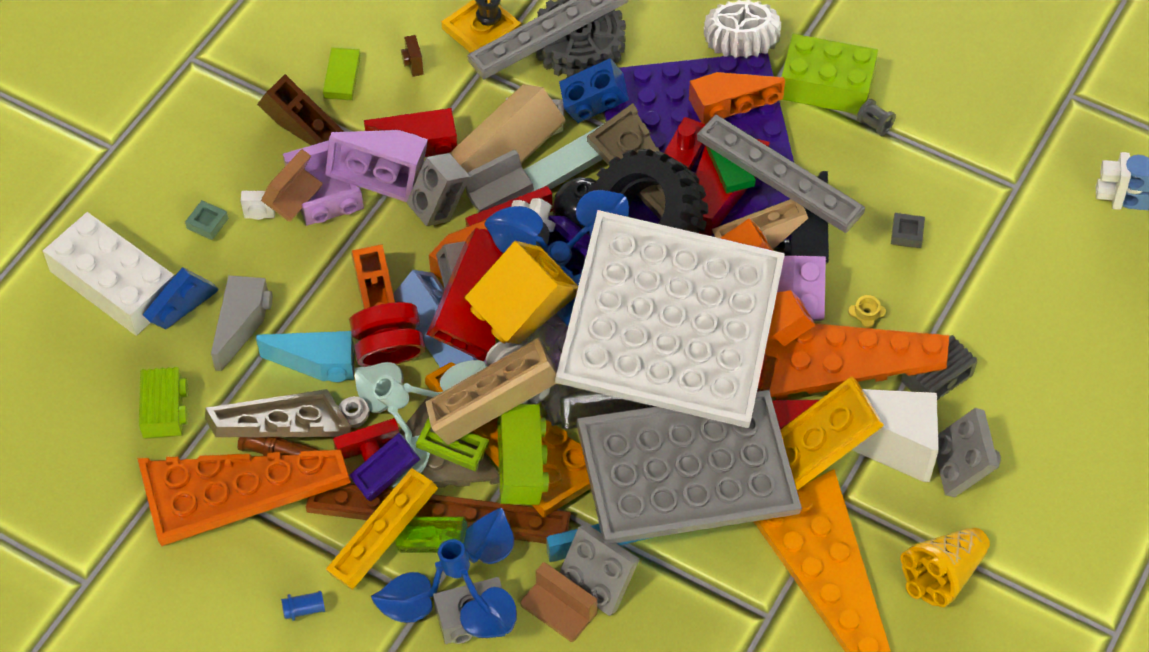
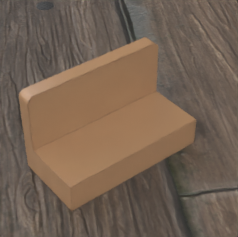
(291, 187)
(560, 603)

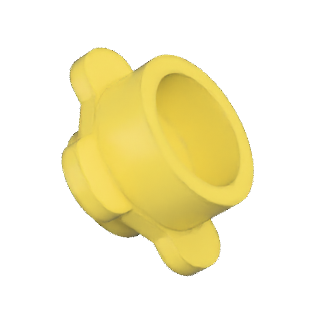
(867, 303)

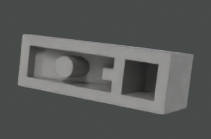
(239, 317)

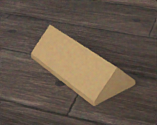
(517, 124)
(491, 392)

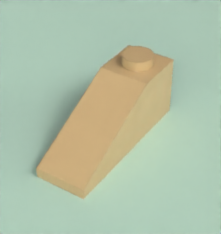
(775, 222)

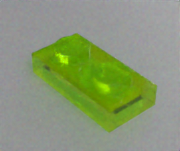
(428, 533)

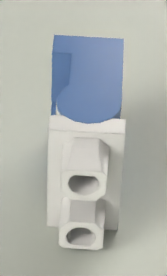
(1125, 182)

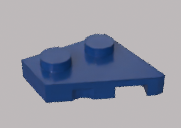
(179, 298)

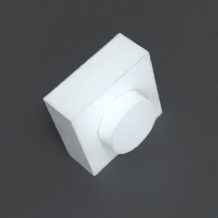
(254, 207)

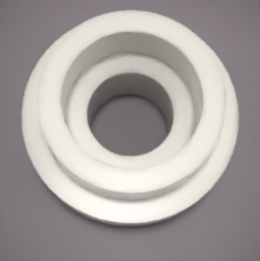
(360, 416)

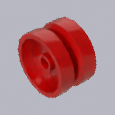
(387, 334)

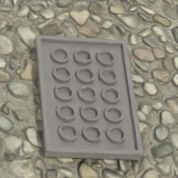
(684, 472)

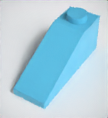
(316, 354)

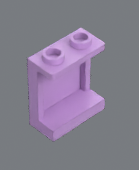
(334, 196)

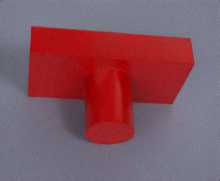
(684, 144)
(366, 440)

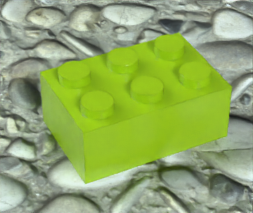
(828, 73)

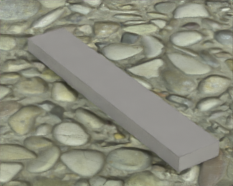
(538, 34)
(781, 173)

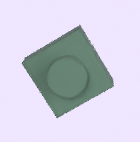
(206, 220)

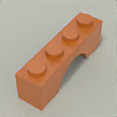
(789, 314)

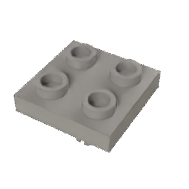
(966, 453)
(599, 567)

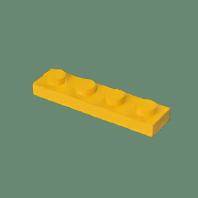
(382, 528)

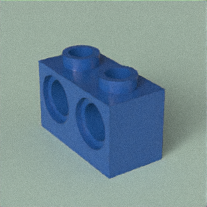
(593, 90)

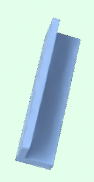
(426, 293)

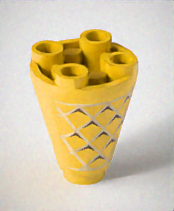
(943, 565)

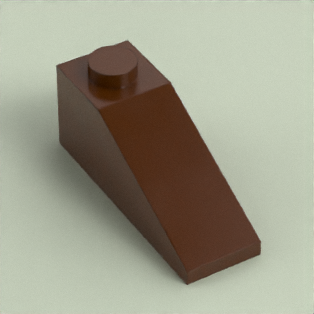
(297, 112)

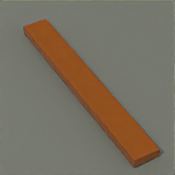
(524, 520)

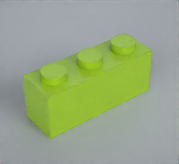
(522, 455)

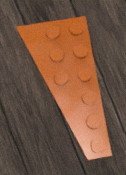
(834, 353)
(222, 489)

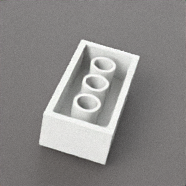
(107, 271)

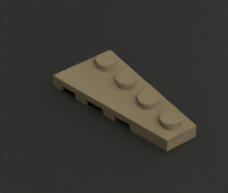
(623, 134)
(282, 416)

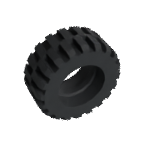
(648, 168)

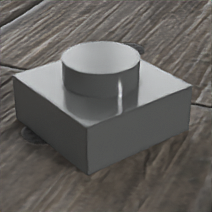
(907, 230)

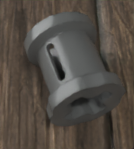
(884, 121)

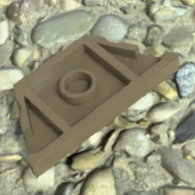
(443, 471)

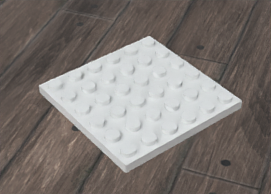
(671, 319)

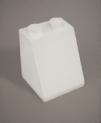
(909, 432)

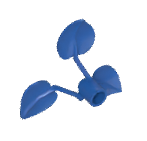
(525, 224)
(487, 616)

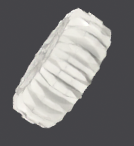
(742, 28)

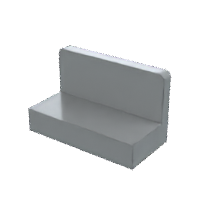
(498, 182)

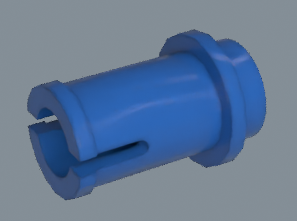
(302, 605)

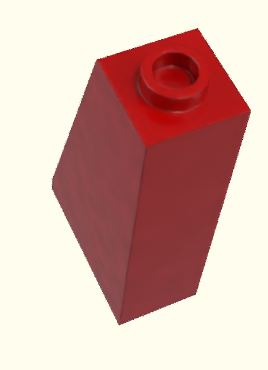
(718, 200)
(453, 319)

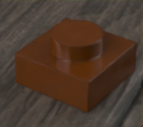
(412, 56)

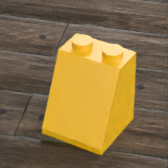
(521, 292)

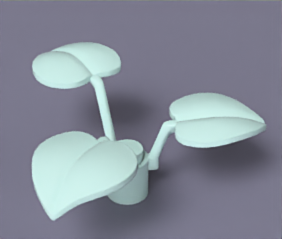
(384, 388)

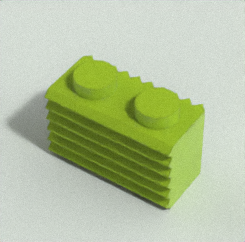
(161, 402)

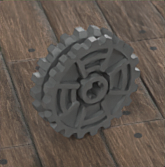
(585, 46)

